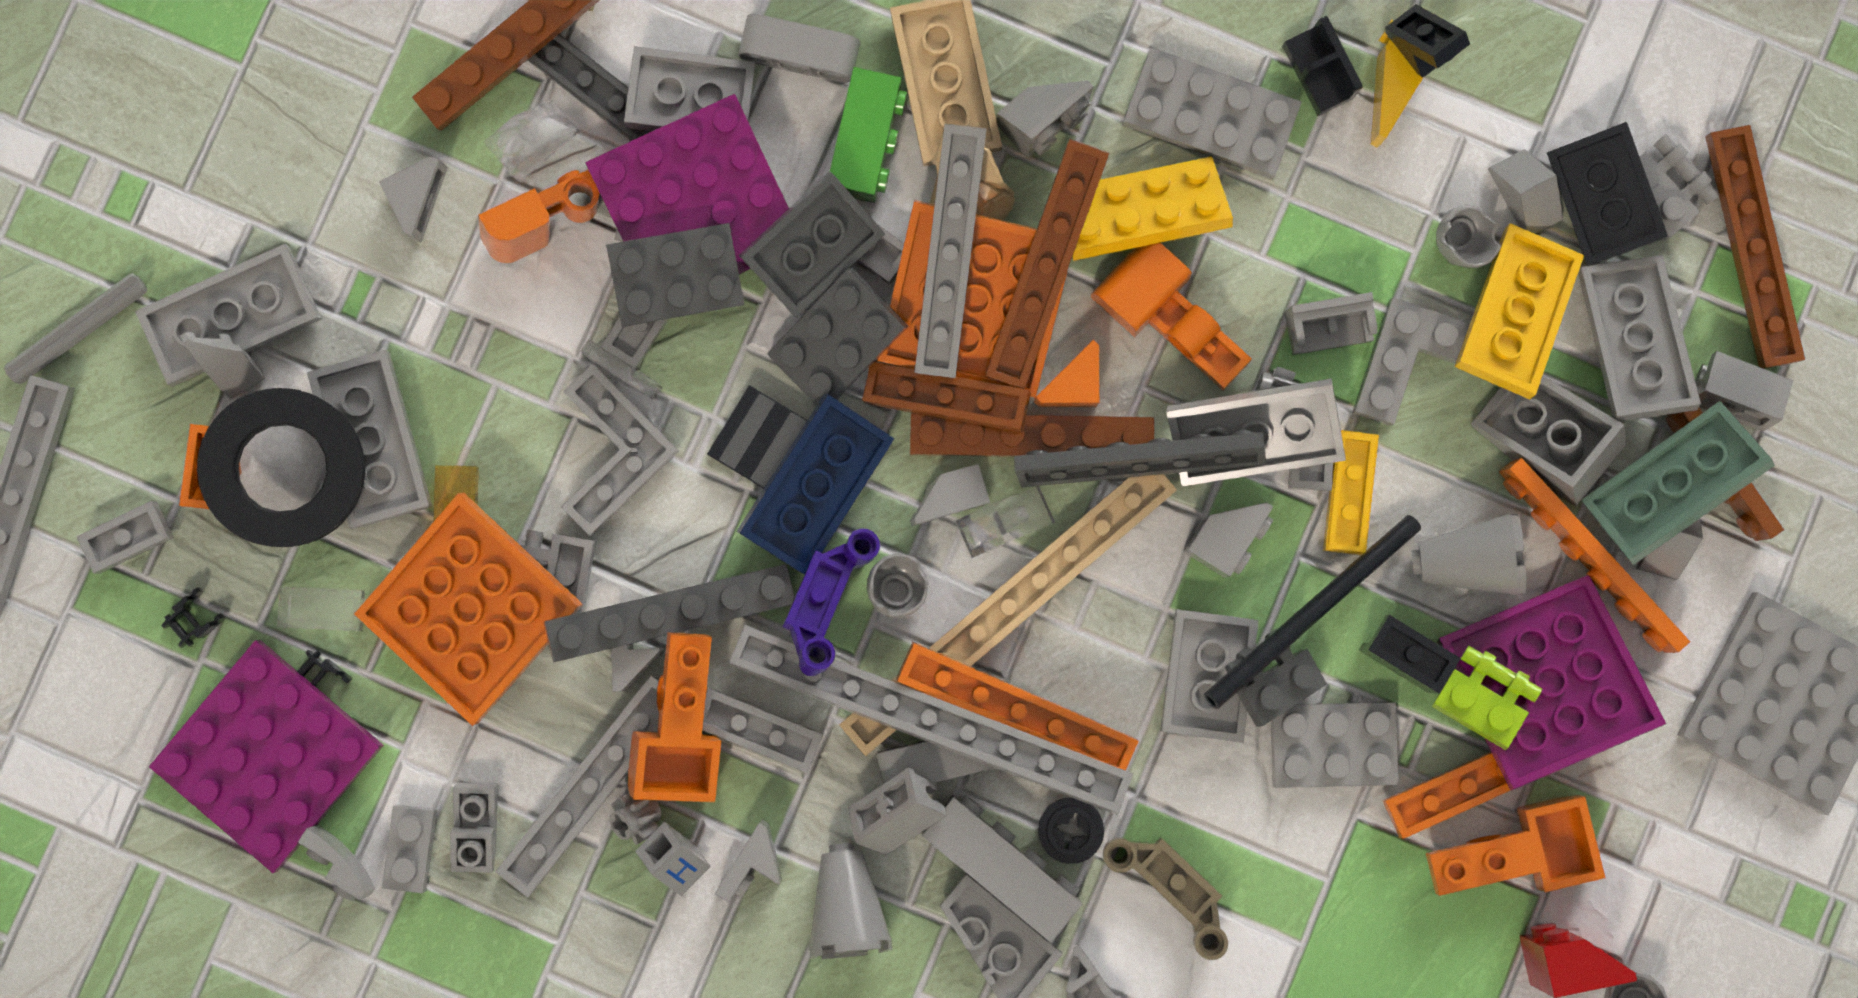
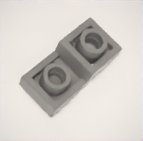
(474, 827)
(347, 872)

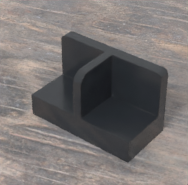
(1323, 67)
(1411, 655)

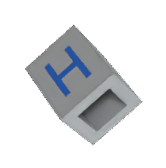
(672, 859)

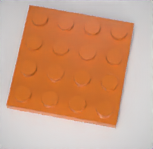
(994, 271)
(467, 608)

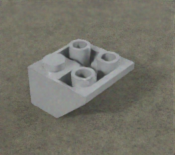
(1043, 111)

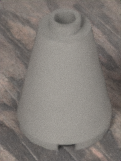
(1476, 557)
(846, 908)

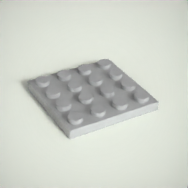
(1782, 704)

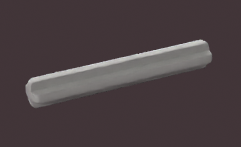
(75, 328)

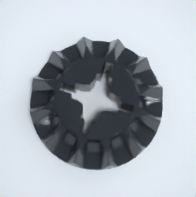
(1080, 847)

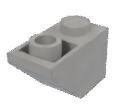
(1225, 537)

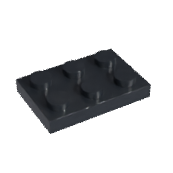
(1607, 194)

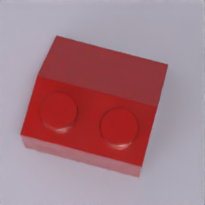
(1569, 964)

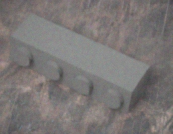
(1003, 869)

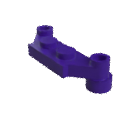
(820, 595)

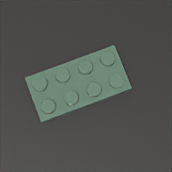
(1677, 482)

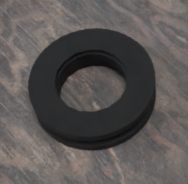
(234, 429)

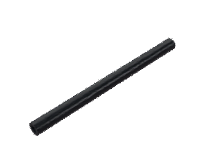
(1312, 612)

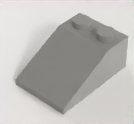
(1555, 435)

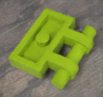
(1481, 708)

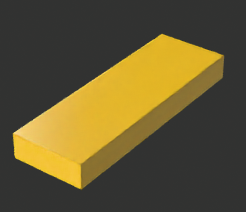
(1351, 495)

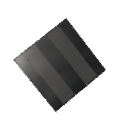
(756, 436)

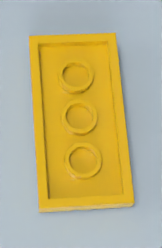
(1154, 208)
(1519, 311)

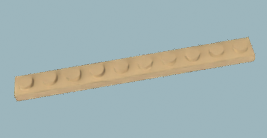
(1035, 584)

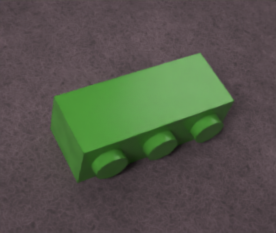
(867, 133)

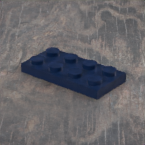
(815, 483)

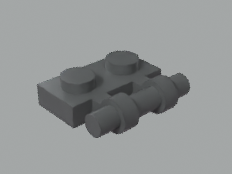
(1279, 687)

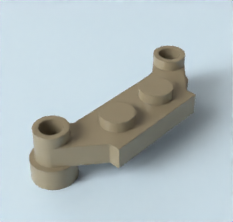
(1177, 884)

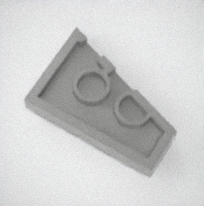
(1001, 943)

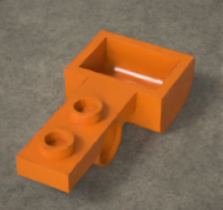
(523, 222)
(1147, 291)
(678, 758)
(1553, 846)

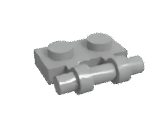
(1672, 202)
(568, 561)

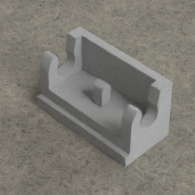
(1331, 323)
(1747, 391)
(895, 812)

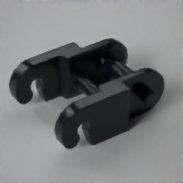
(182, 609)
(326, 666)

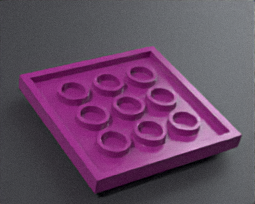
(692, 177)
(1586, 673)
(266, 755)

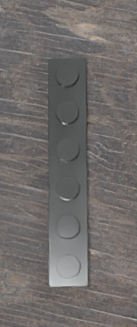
(1136, 460)
(668, 612)

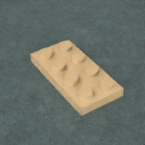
(943, 71)

